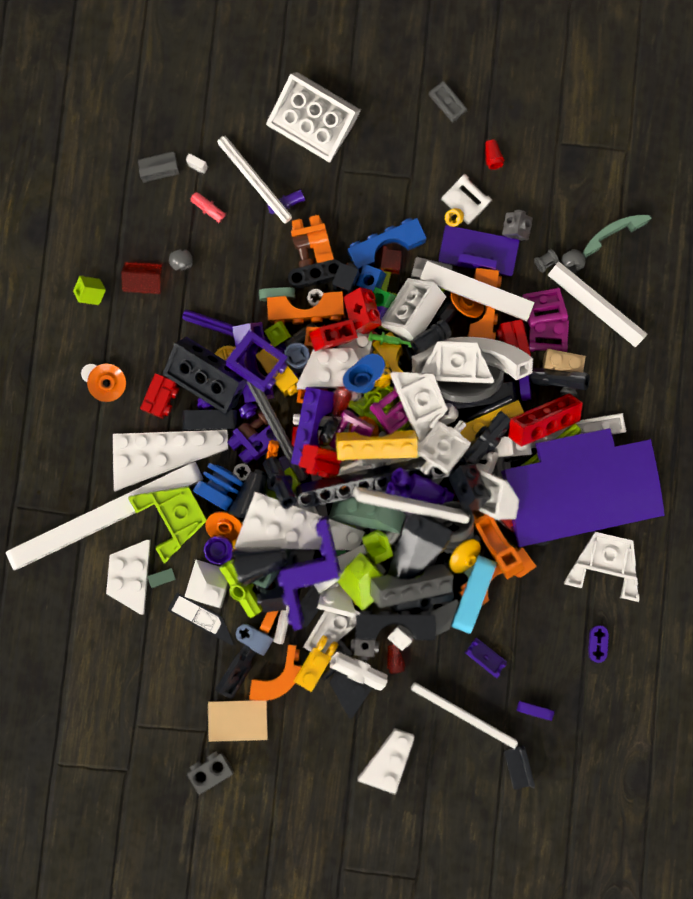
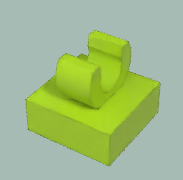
(277, 334)

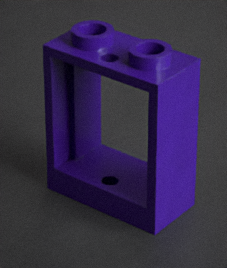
(240, 350)

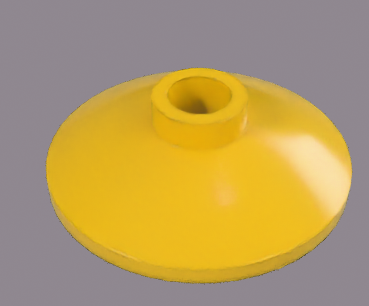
(464, 556)

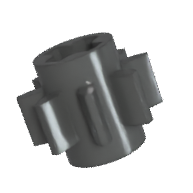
(500, 466)

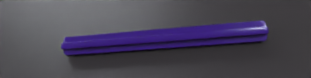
(219, 326)

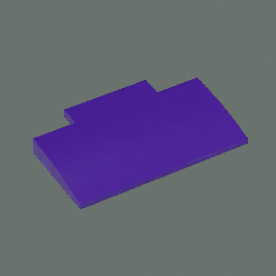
(584, 487)

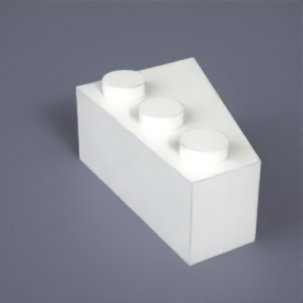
(389, 762)

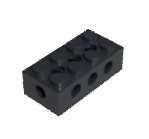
(204, 375)

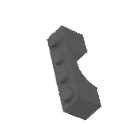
(391, 590)

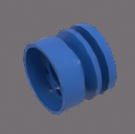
(218, 486)

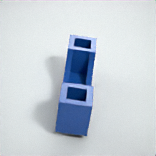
(408, 235)

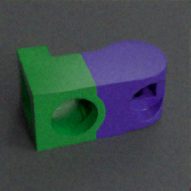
(383, 300)

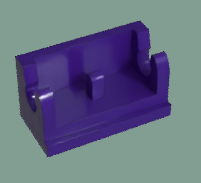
(486, 657)

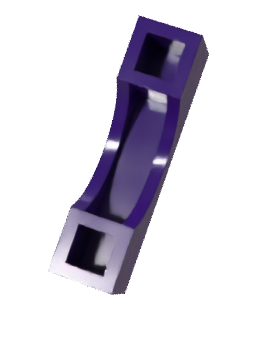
(249, 358)
(314, 407)

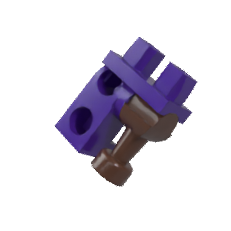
(254, 443)

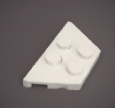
(458, 363)
(327, 368)
(420, 400)
(129, 576)

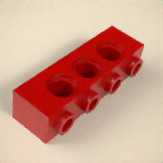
(545, 419)

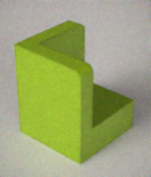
(89, 290)
(377, 546)

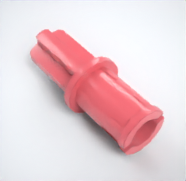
(207, 207)

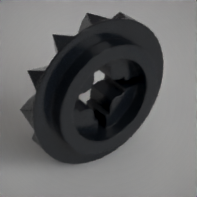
(328, 431)

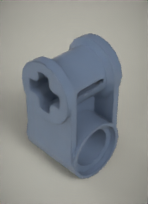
(257, 640)

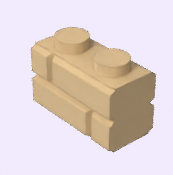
(563, 361)

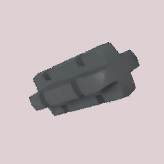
(299, 337)

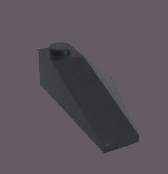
(418, 545)

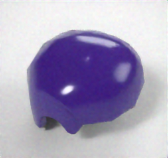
(218, 549)

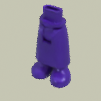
(418, 488)

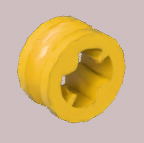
(459, 219)

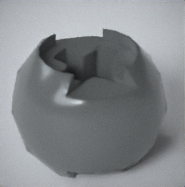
(180, 259)
(573, 260)

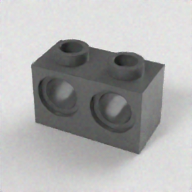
(213, 776)

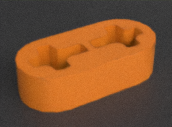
(268, 621)

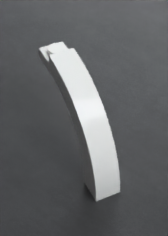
(496, 354)

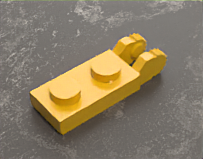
(315, 664)

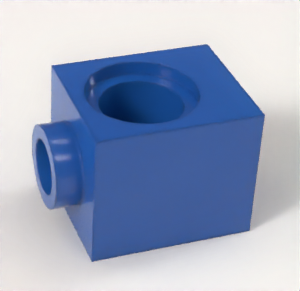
(369, 272)

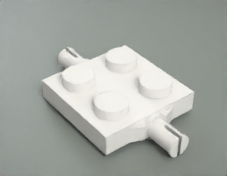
(443, 447)

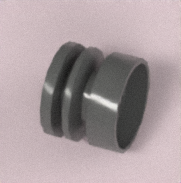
(461, 530)

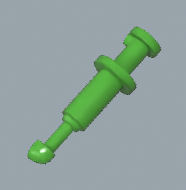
(387, 339)

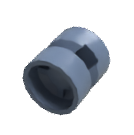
(297, 357)

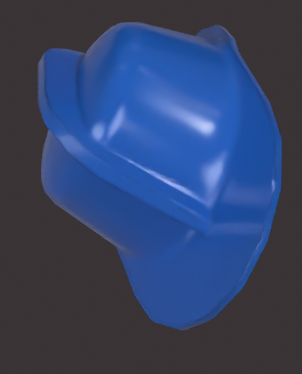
(364, 373)

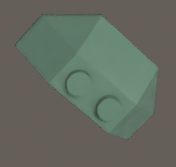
(367, 515)

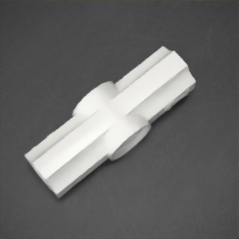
(358, 671)

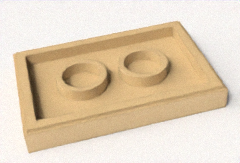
(237, 720)

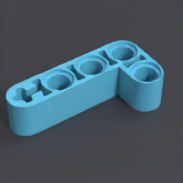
(474, 594)

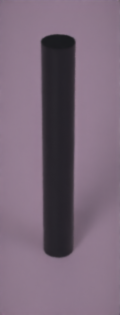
(492, 407)

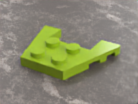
(179, 512)

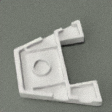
(609, 556)

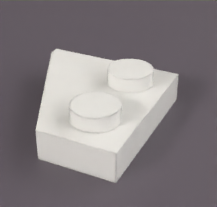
(336, 600)

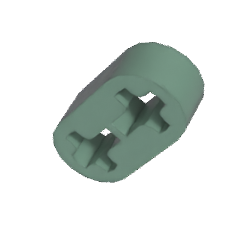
(276, 292)

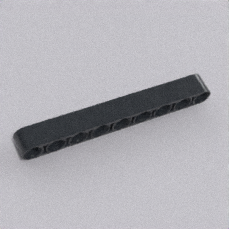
(372, 483)

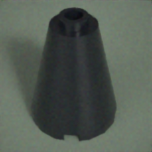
(254, 482)
(257, 563)

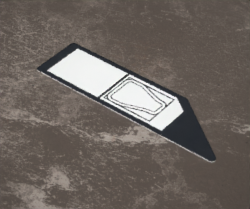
(200, 617)

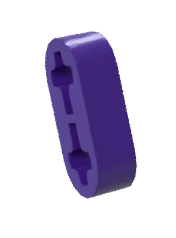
(525, 388)
(603, 644)
(535, 710)

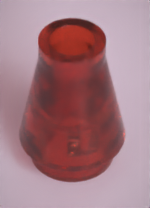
(341, 399)
(395, 661)

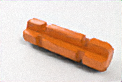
(272, 449)

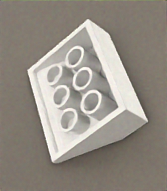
(312, 116)

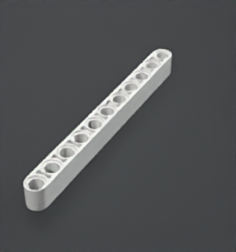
(96, 519)

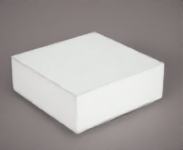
(196, 163)

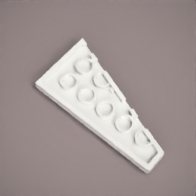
(152, 454)
(290, 528)

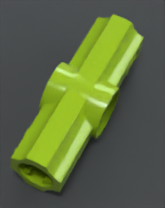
(242, 594)

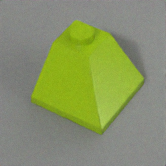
(357, 580)

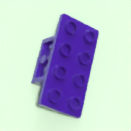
(478, 250)

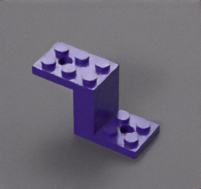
(309, 573)

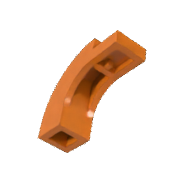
(270, 689)

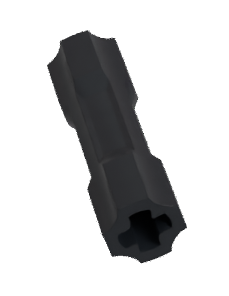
(546, 377)

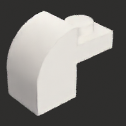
(508, 448)
(401, 637)

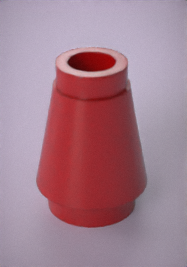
(494, 157)

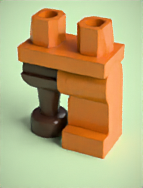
(311, 237)

